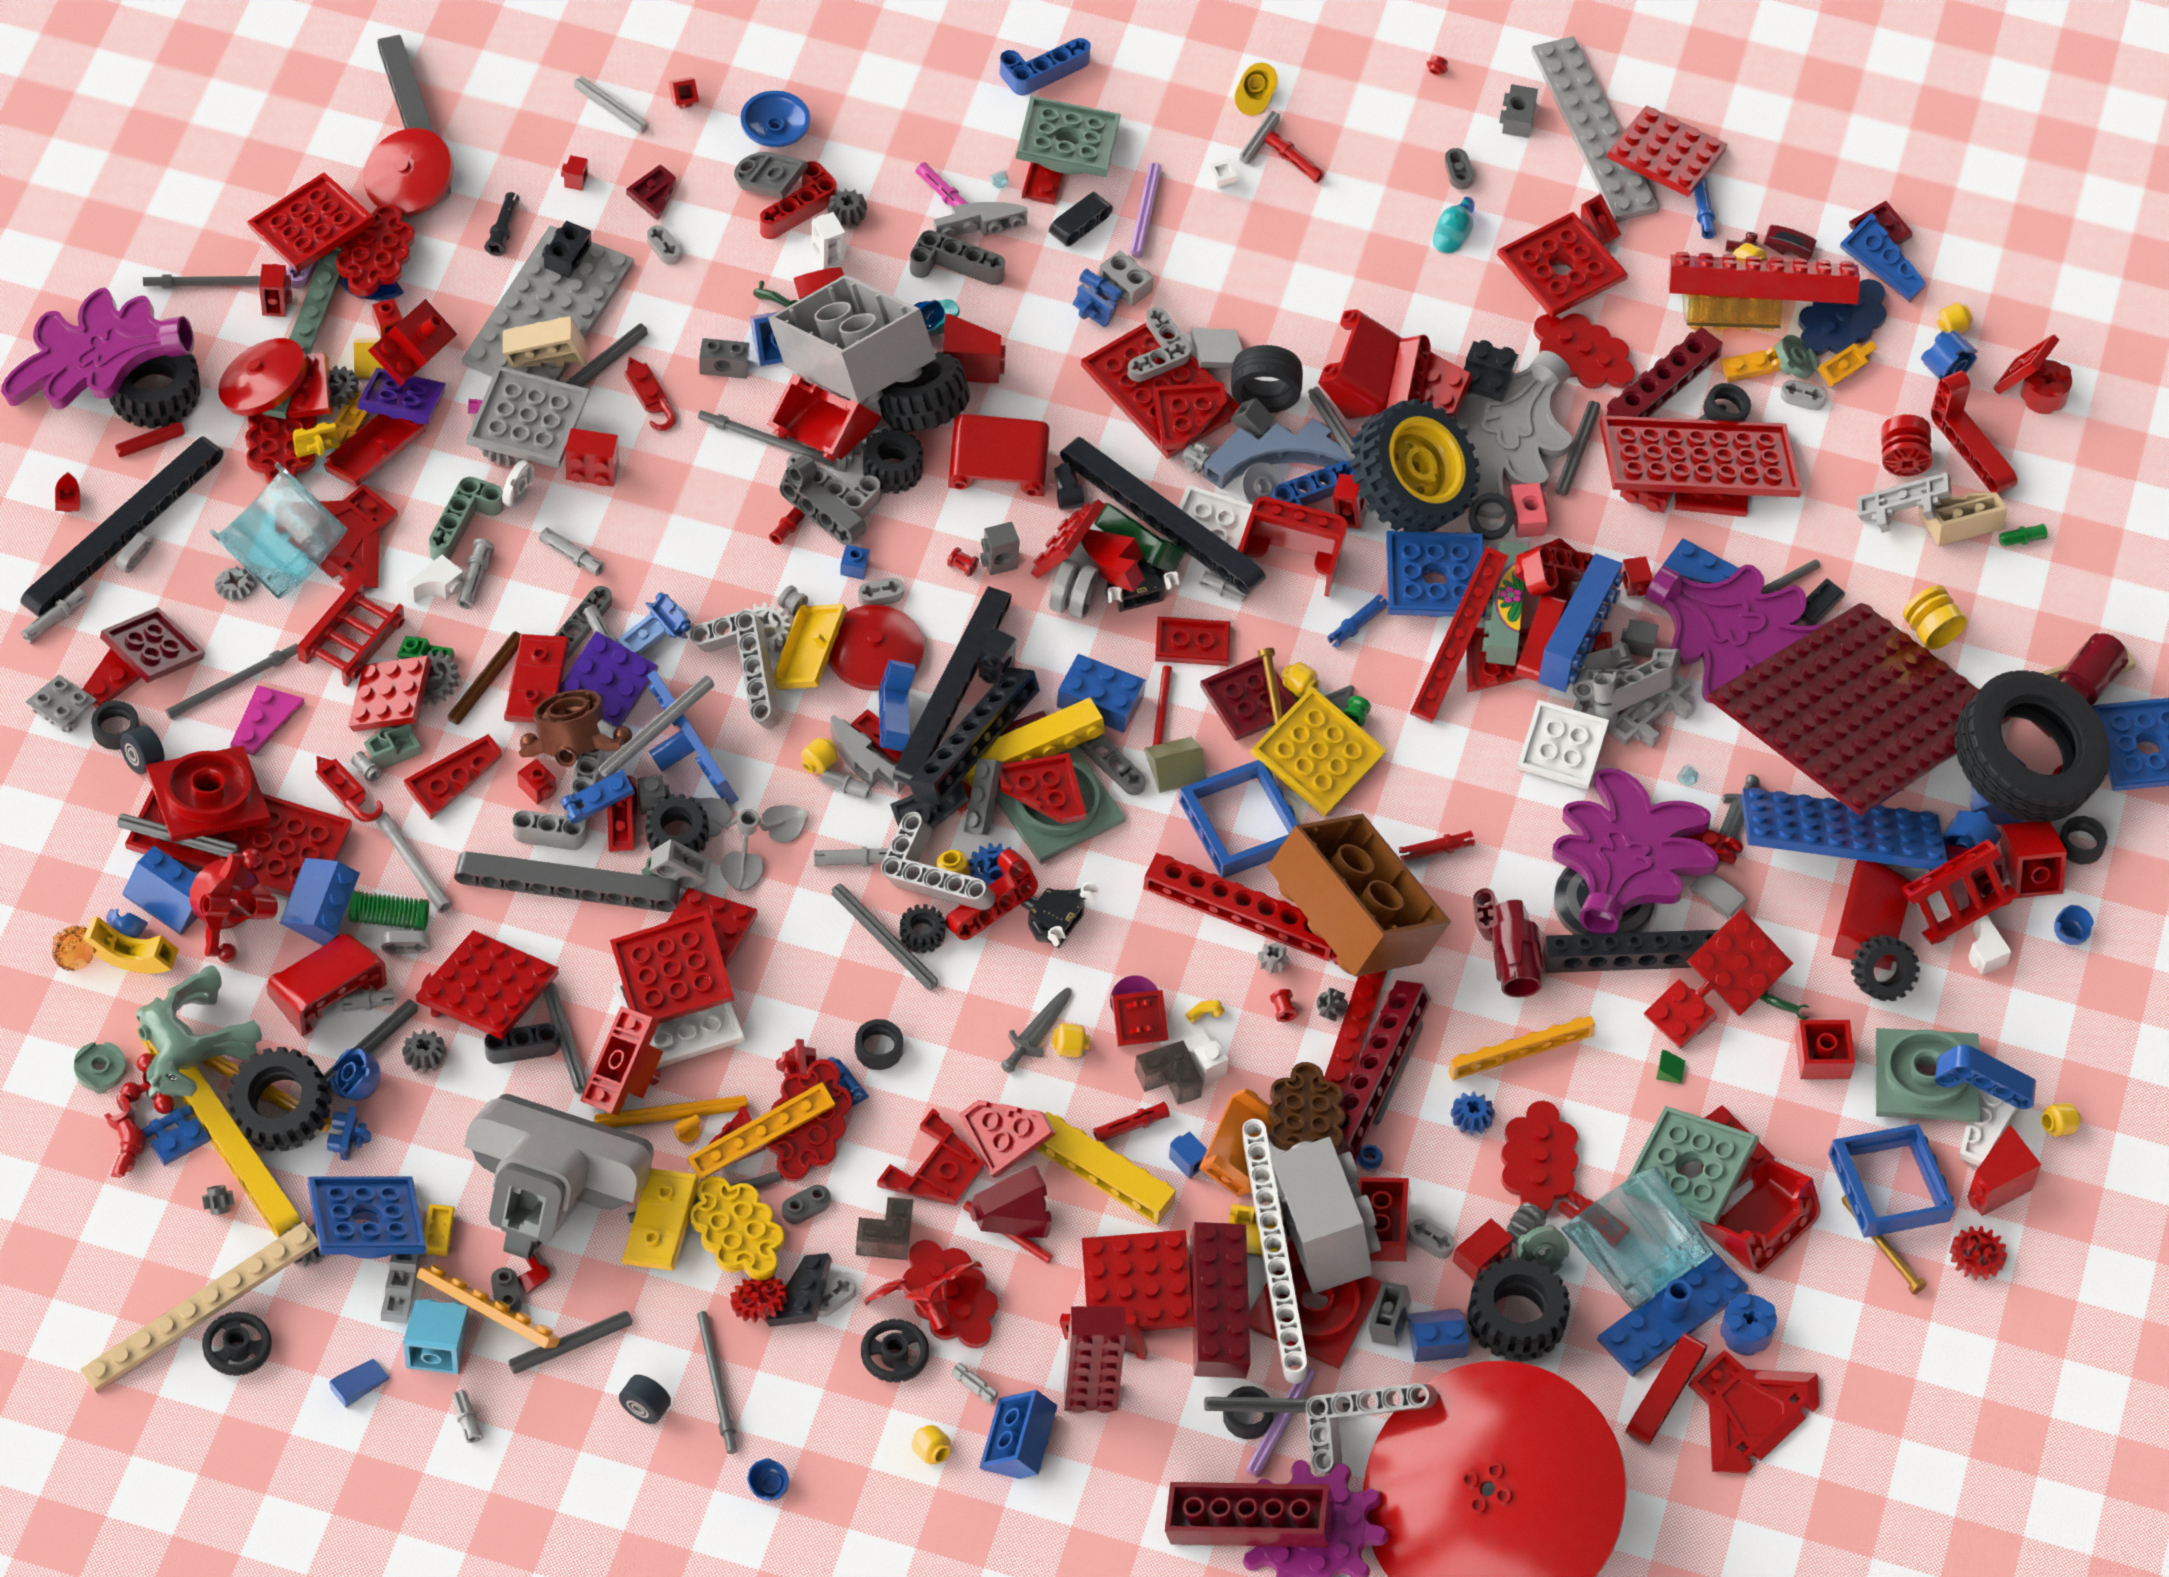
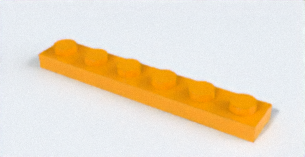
(1522, 1047)
(761, 1131)
(496, 1310)

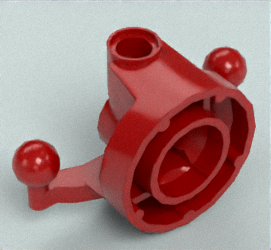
(212, 903)

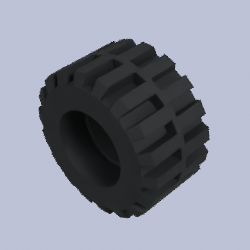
(898, 446)
(677, 810)
(1903, 976)

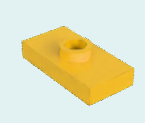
(438, 1229)

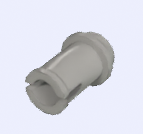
(370, 770)

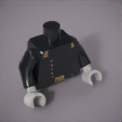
(1148, 592)
(1057, 912)

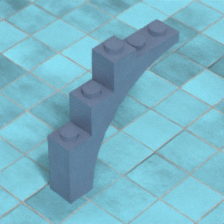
(1276, 446)

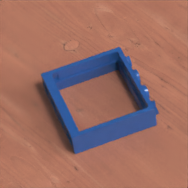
(1252, 857)
(1911, 1136)

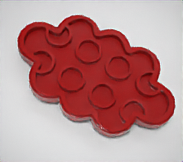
(377, 252)
(1586, 349)
(272, 442)
(815, 1140)
(1539, 1156)
(969, 1300)

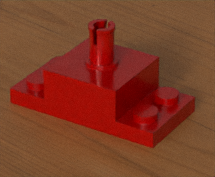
(412, 342)
(624, 1063)

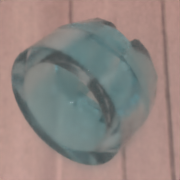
(999, 179)
(1687, 775)

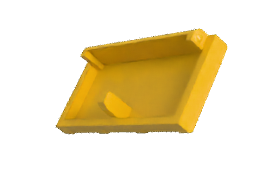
(808, 646)
(661, 1220)

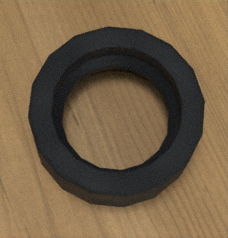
(1729, 392)
(1491, 498)
(109, 710)
(2087, 825)
(878, 1027)
(1243, 1430)

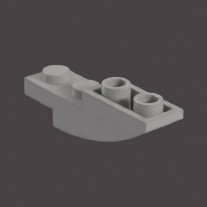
(982, 216)
(857, 752)

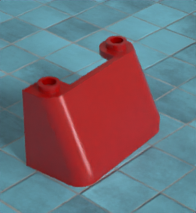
(1364, 375)
(821, 419)
(999, 452)
(1871, 909)
(324, 979)
(1768, 1216)

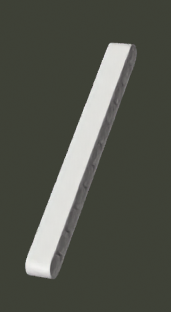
(1274, 1260)

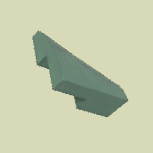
(392, 745)

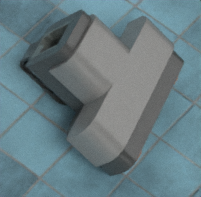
(549, 1165)

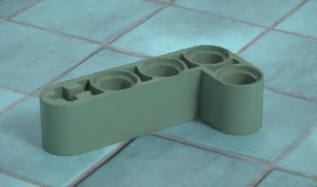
(483, 498)

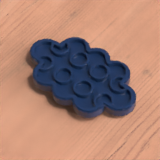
(1840, 325)

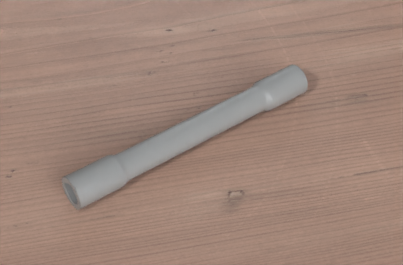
(433, 891)

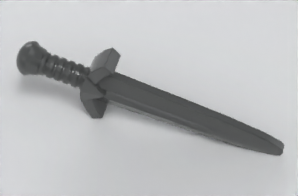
(1735, 816)
(1036, 1030)

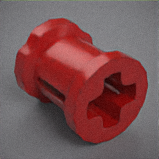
(962, 561)
(1284, 1005)

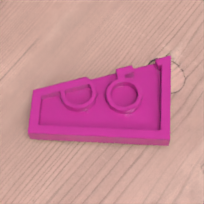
(263, 716)

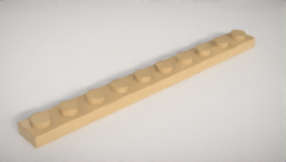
(199, 1307)

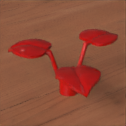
(936, 1310)

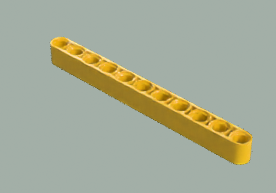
(238, 1154)

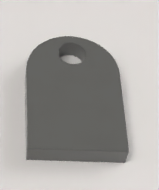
(769, 173)

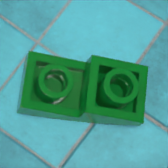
(414, 646)

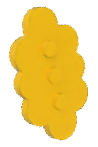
(737, 1228)

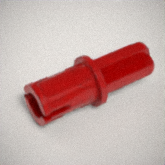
(786, 526)

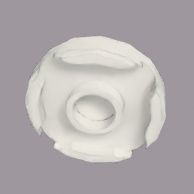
(514, 488)

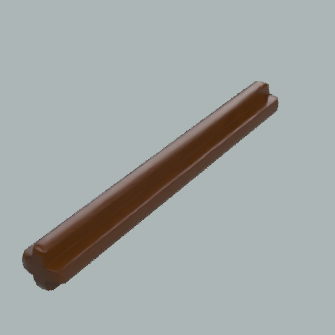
(484, 679)

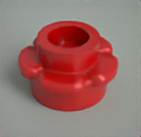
(1437, 65)

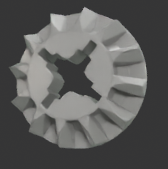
(228, 590)

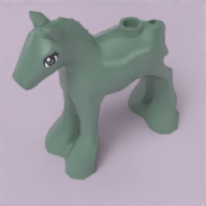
(178, 1045)

